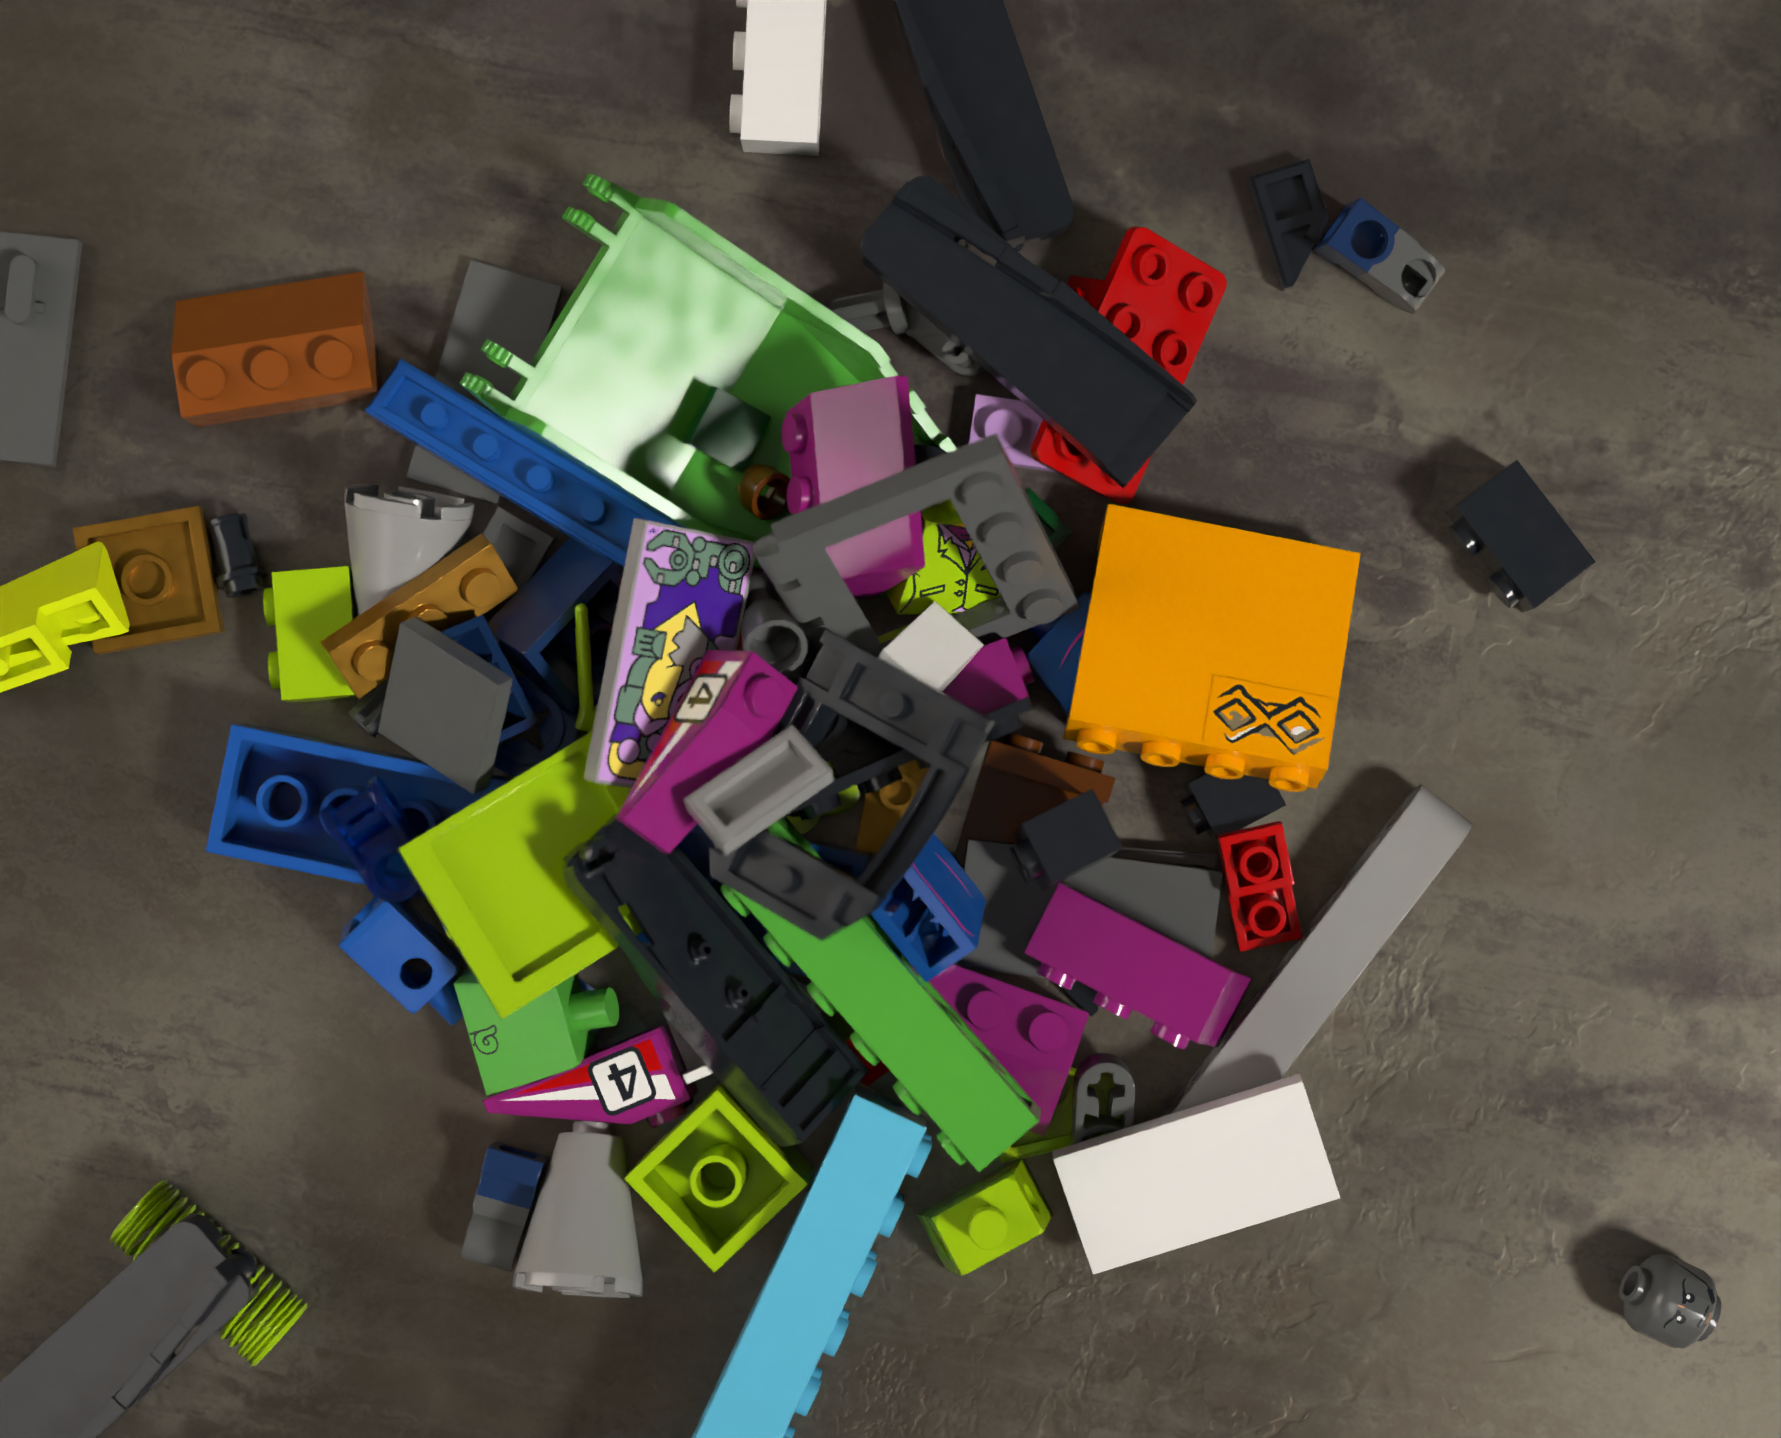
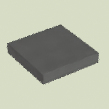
(445, 705)

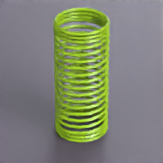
(255, 1341)

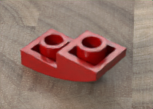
(1259, 886)

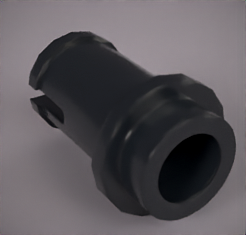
(235, 556)

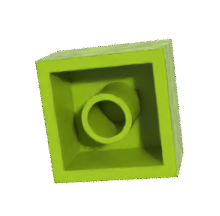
(718, 1177)

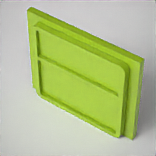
(502, 884)

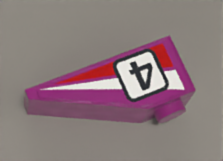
(718, 721)
(611, 1085)

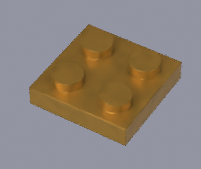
(162, 576)

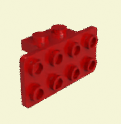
(1161, 304)

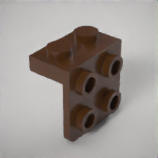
(1022, 784)

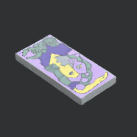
(675, 602)

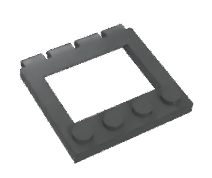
(993, 512)

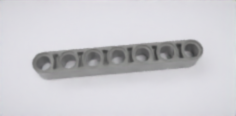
(1331, 951)

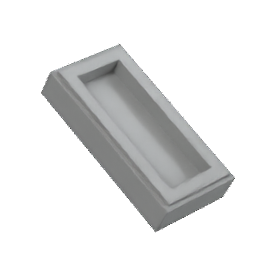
(759, 790)

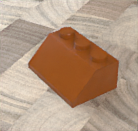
(274, 350)

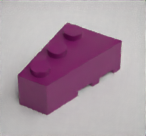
(1136, 969)

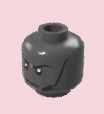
(1670, 1301)

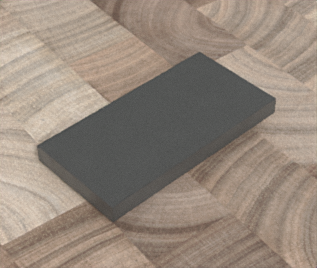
(1162, 895)

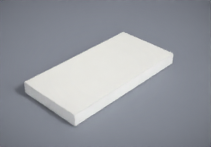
(1196, 1174)

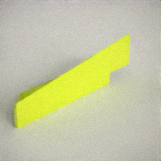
(54, 608)

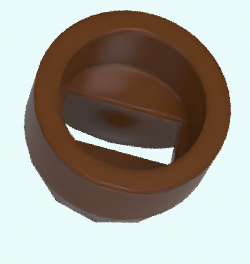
(775, 499)

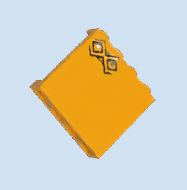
(1213, 648)

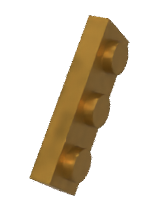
(442, 596)

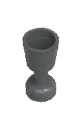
(770, 627)

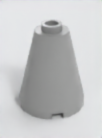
(399, 536)
(583, 1221)

